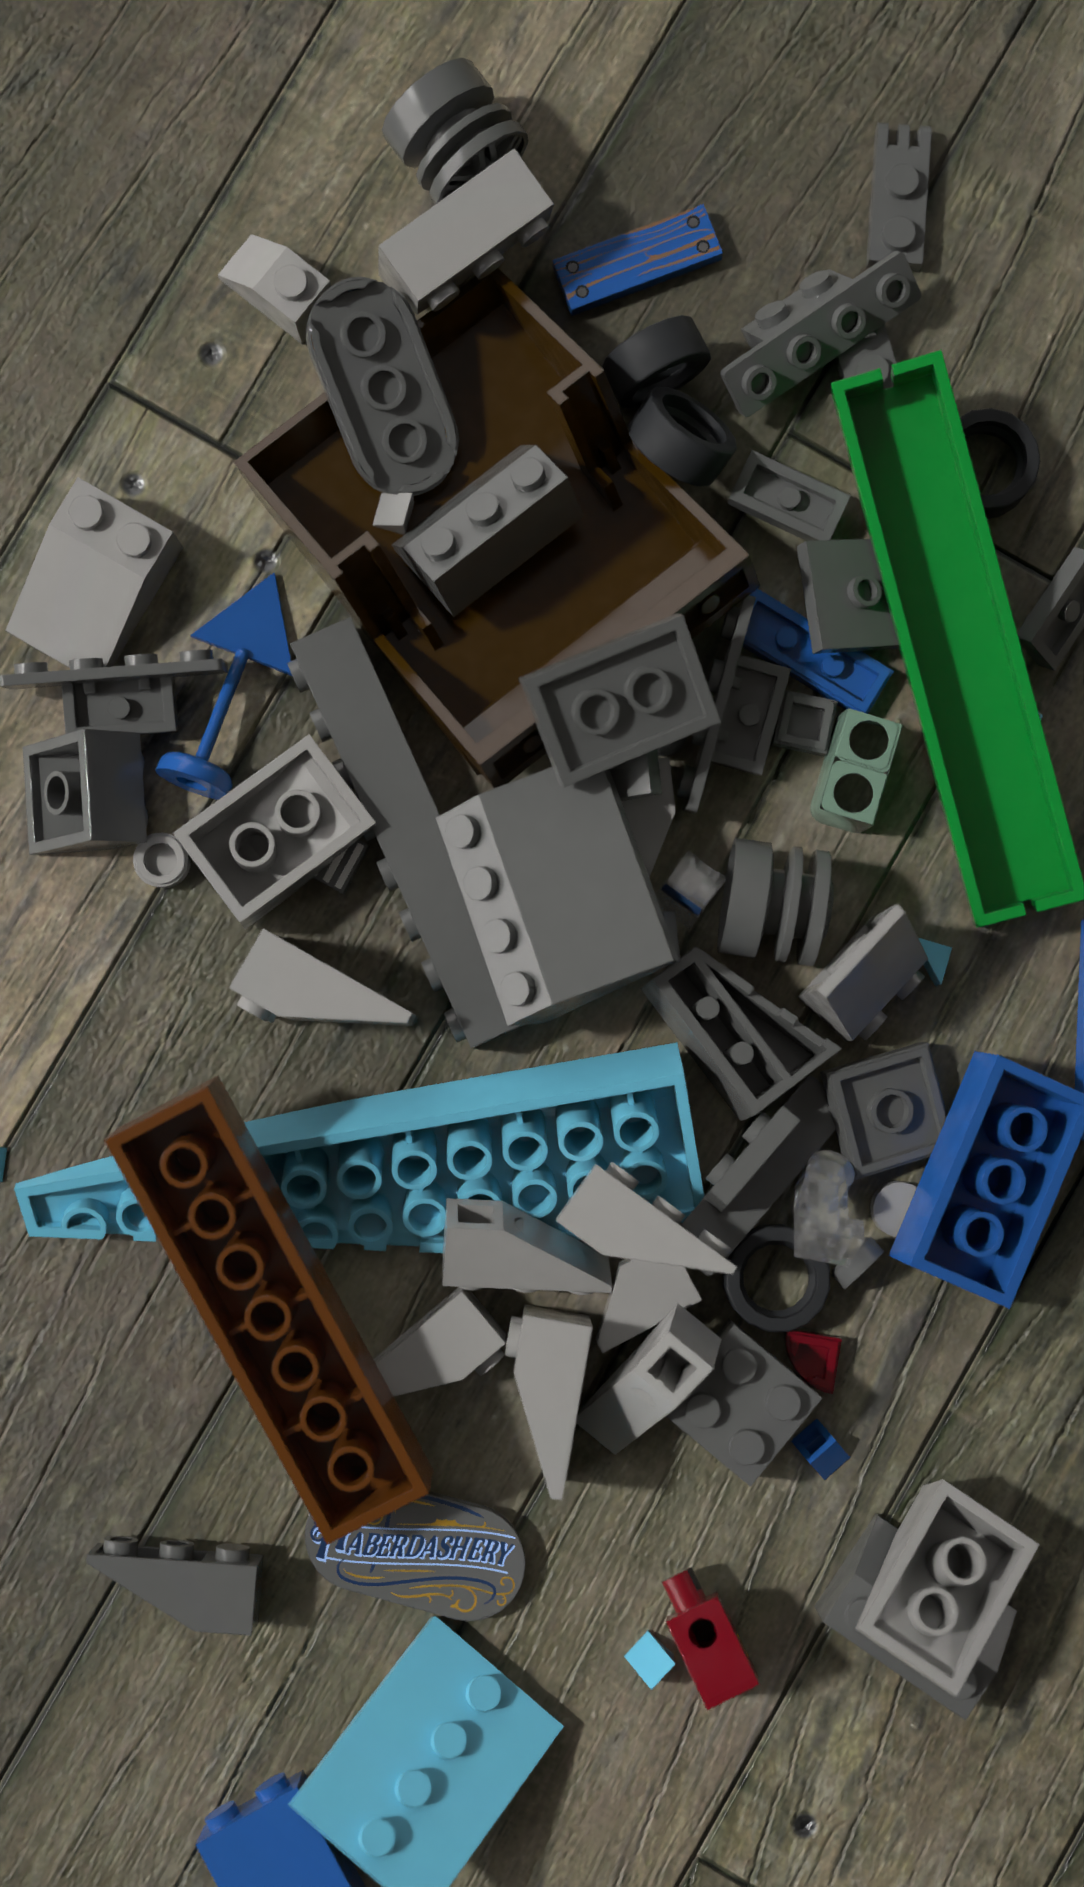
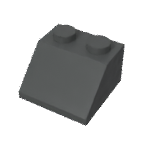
(85, 792)

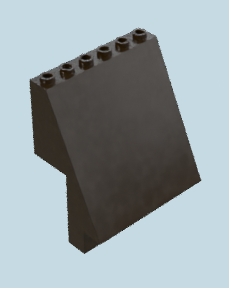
(618, 568)

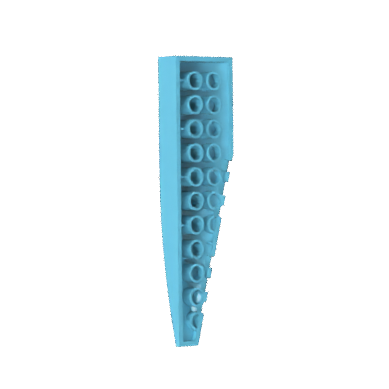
(389, 1161)

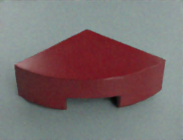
(814, 1357)

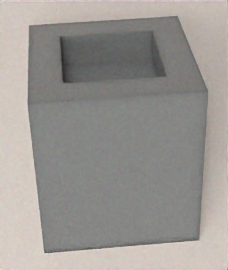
(394, 512)

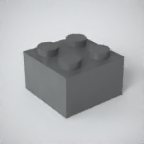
(745, 1405)

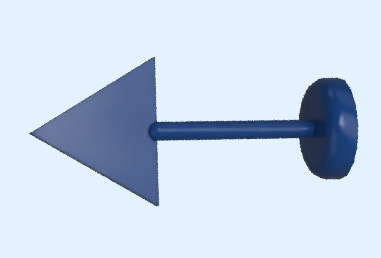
(251, 631)

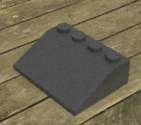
(555, 893)

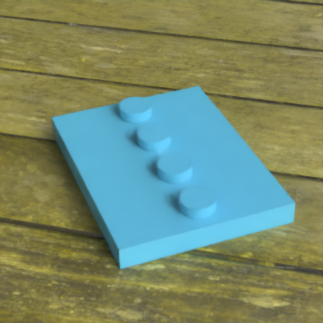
(426, 1763)

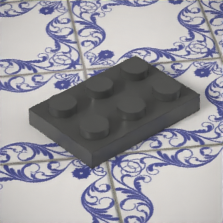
(620, 699)

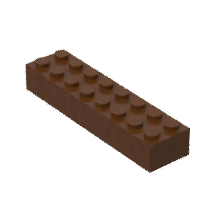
(271, 1309)

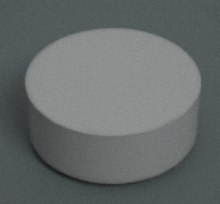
(161, 861)
(890, 1205)

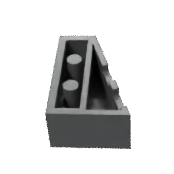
(734, 1033)

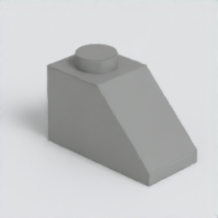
(275, 283)
(641, 1299)

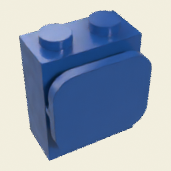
(271, 1843)

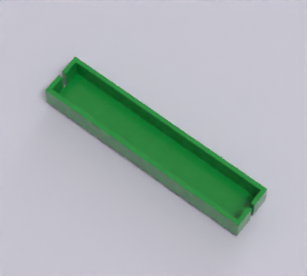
(958, 640)

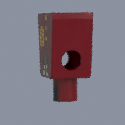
(716, 1665)

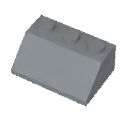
(465, 234)

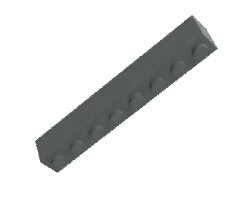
(392, 790)

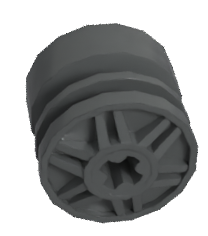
(451, 127)
(775, 902)

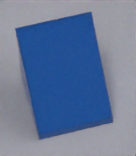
(820, 1449)

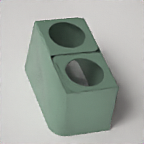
(850, 763)

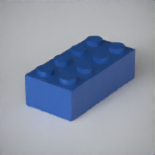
(992, 1178)

